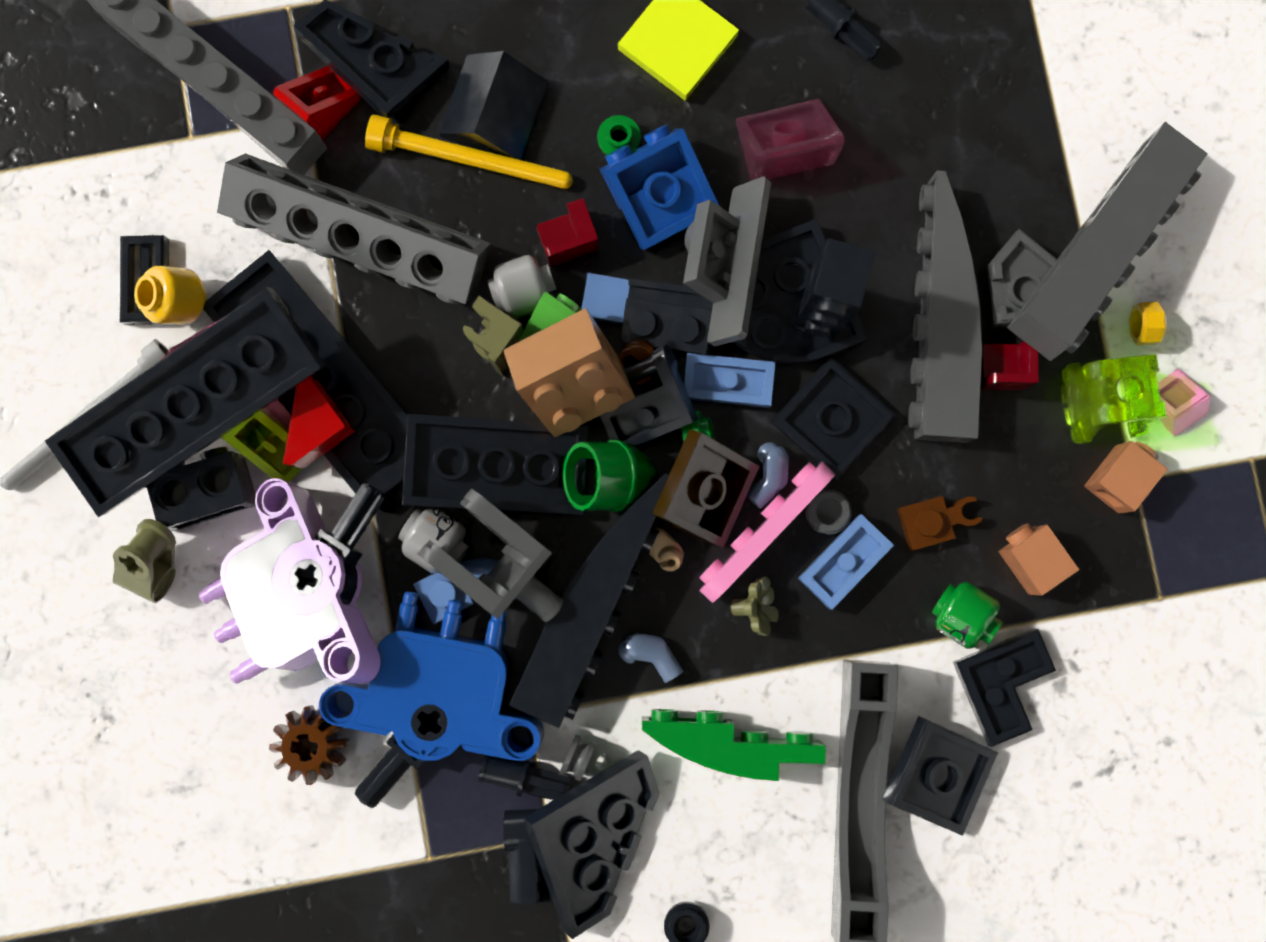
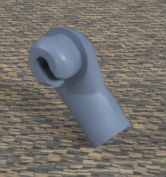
(775, 474)
(650, 649)

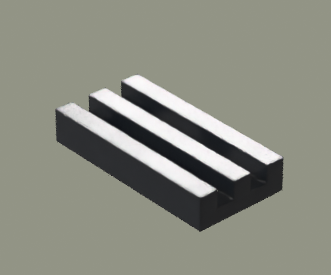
(127, 270)

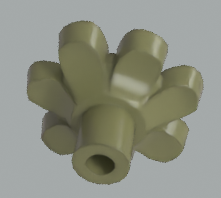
(757, 606)

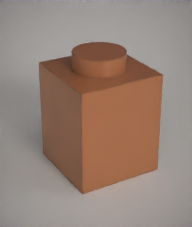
(1126, 476)
(1037, 558)

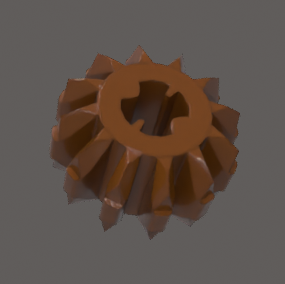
(299, 757)

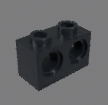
(202, 498)

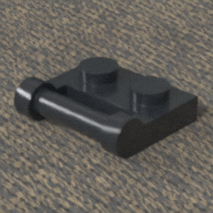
(656, 410)

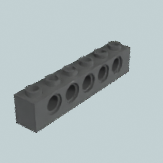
(245, 201)

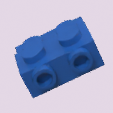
(657, 185)

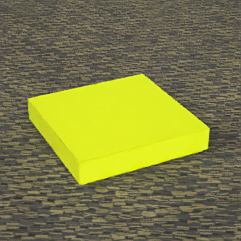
(678, 42)

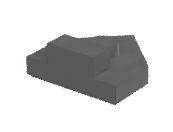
(1015, 275)

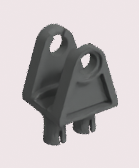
(513, 574)

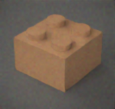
(568, 373)

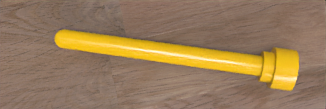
(385, 135)

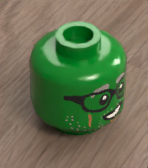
(967, 615)

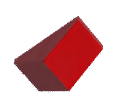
(318, 99)
(314, 425)

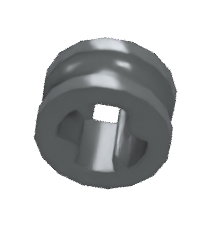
(578, 757)

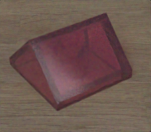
(789, 140)

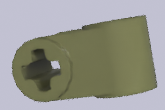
(147, 561)

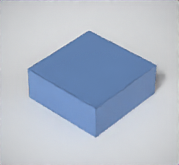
(605, 298)

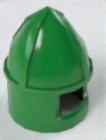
(619, 475)

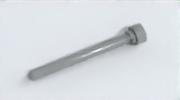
(42, 454)

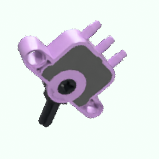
(276, 594)

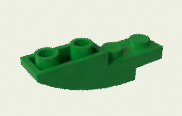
(712, 744)

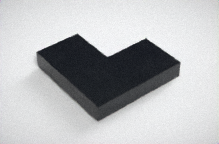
(991, 681)

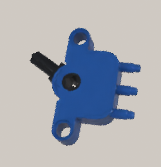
(427, 673)

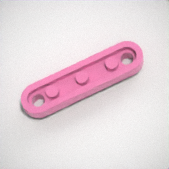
(751, 543)

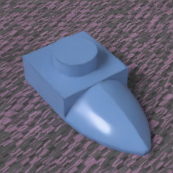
(438, 590)

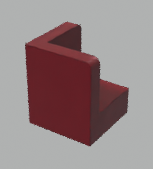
(569, 234)
(1008, 367)

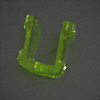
(1094, 397)

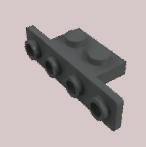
(726, 258)

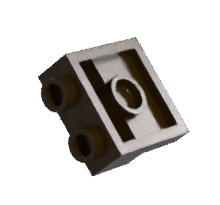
(705, 489)

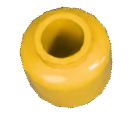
(170, 295)

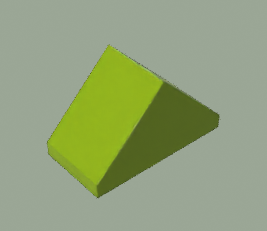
(263, 442)

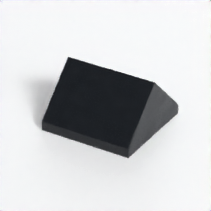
(494, 105)

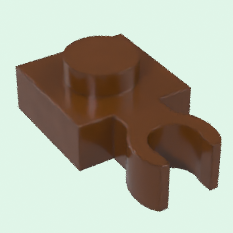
(932, 522)

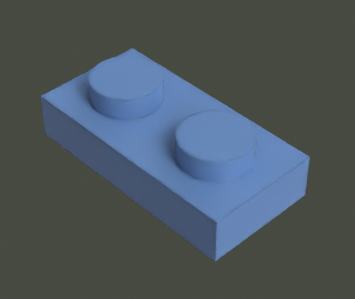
(729, 380)
(845, 561)

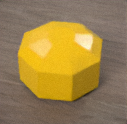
(1147, 323)

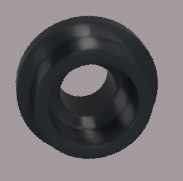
(682, 910)

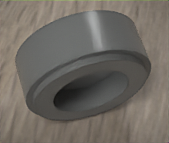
(828, 512)

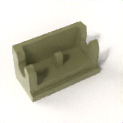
(499, 334)

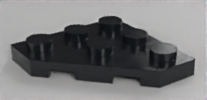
(592, 837)

